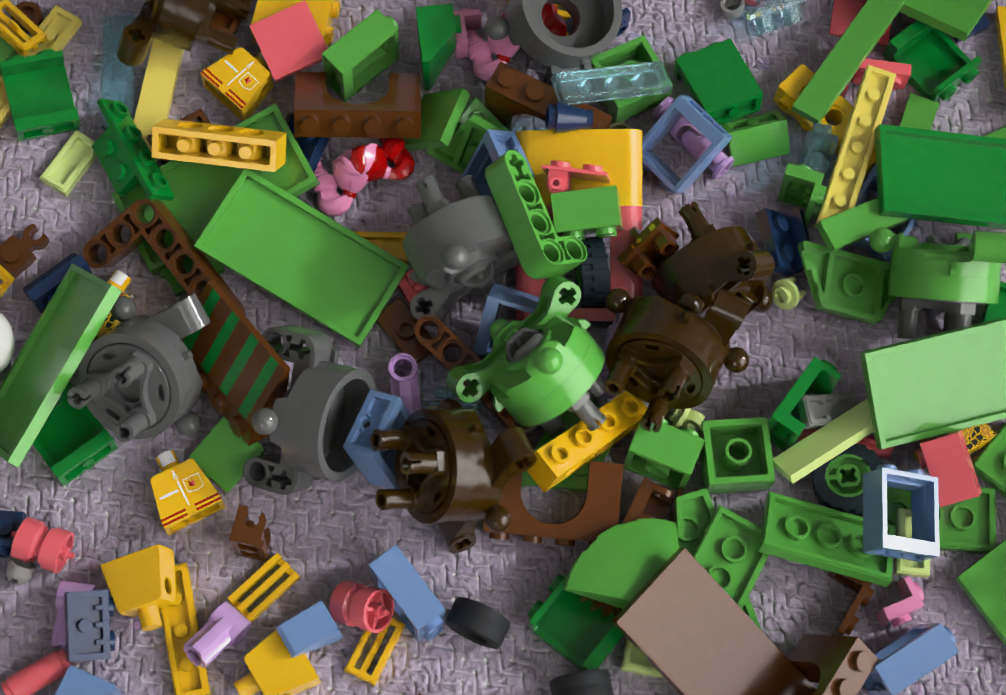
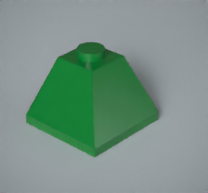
(436, 39)

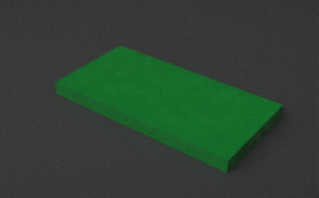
(941, 176)

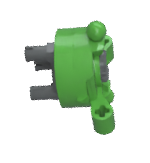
(942, 275)
(539, 364)

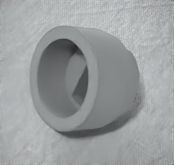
(732, 8)
(20, 571)

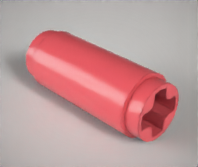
(37, 675)

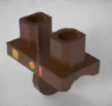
(647, 246)

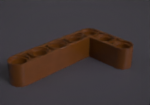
(154, 233)
(446, 339)

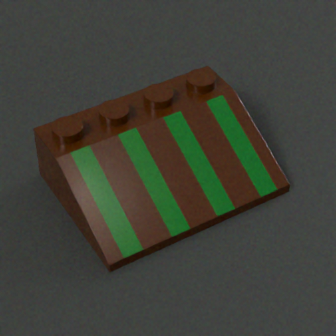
(235, 363)

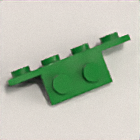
(126, 155)

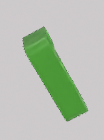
(528, 222)

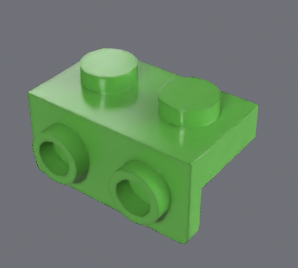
(803, 189)

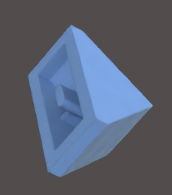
(309, 630)
(83, 683)

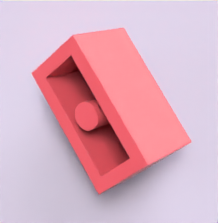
(950, 462)

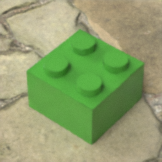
(631, 52)
(587, 212)
(664, 455)
(736, 455)

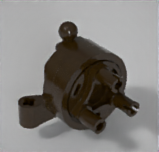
(180, 25)
(711, 262)
(670, 352)
(452, 471)

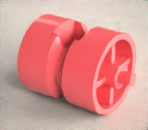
(37, 543)
(361, 606)

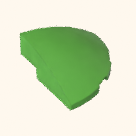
(623, 560)

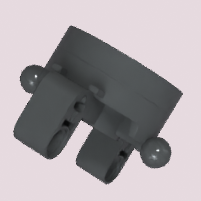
(593, 30)
(310, 417)

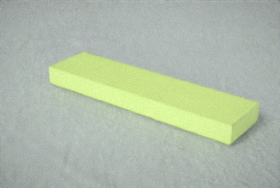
(825, 443)

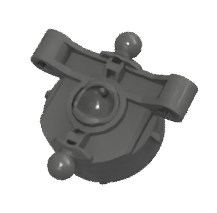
(455, 246)
(142, 373)

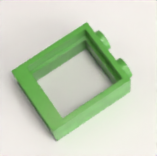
(361, 55)

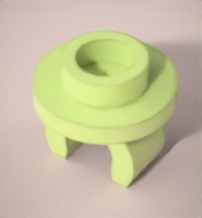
(786, 294)
(686, 418)

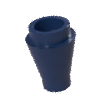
(567, 118)

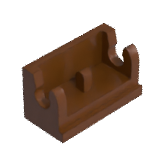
(650, 502)
(249, 538)

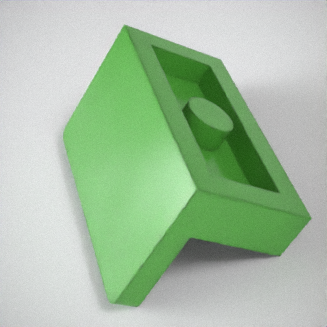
(758, 137)

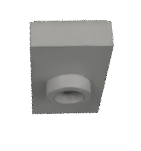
(821, 409)

